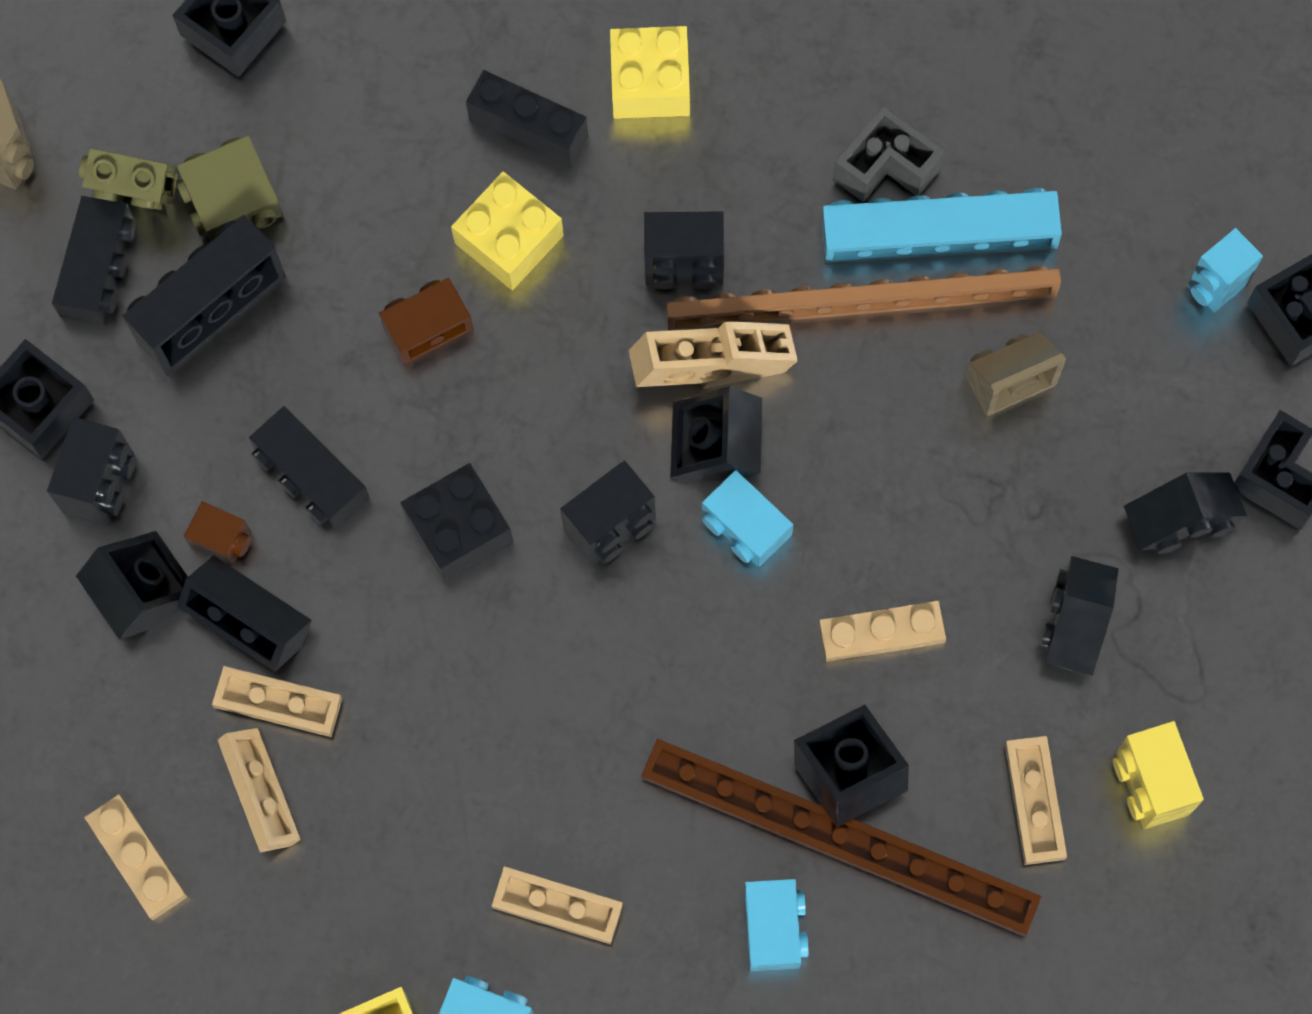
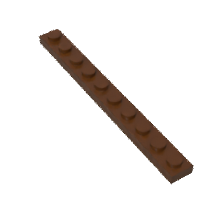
(850, 843)

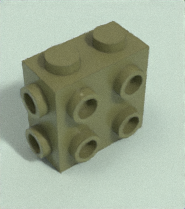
(122, 175)
(227, 186)

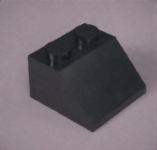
(716, 435)
(133, 583)

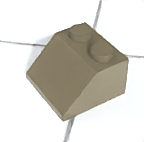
(15, 149)
(1014, 372)

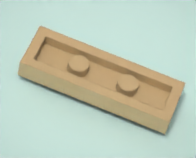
(882, 631)
(277, 701)
(258, 790)
(1035, 800)
(135, 857)
(557, 905)

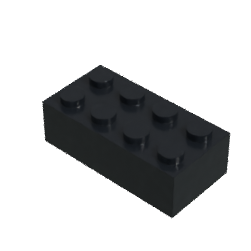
(204, 293)

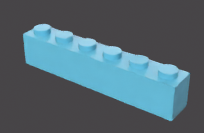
(941, 226)

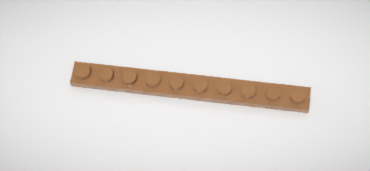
(876, 297)

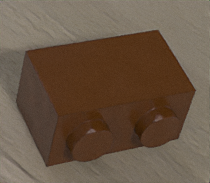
(426, 320)

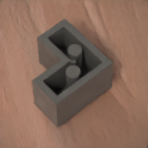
(891, 149)

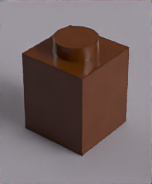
(218, 533)

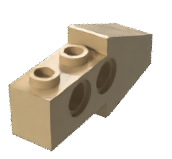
(712, 355)

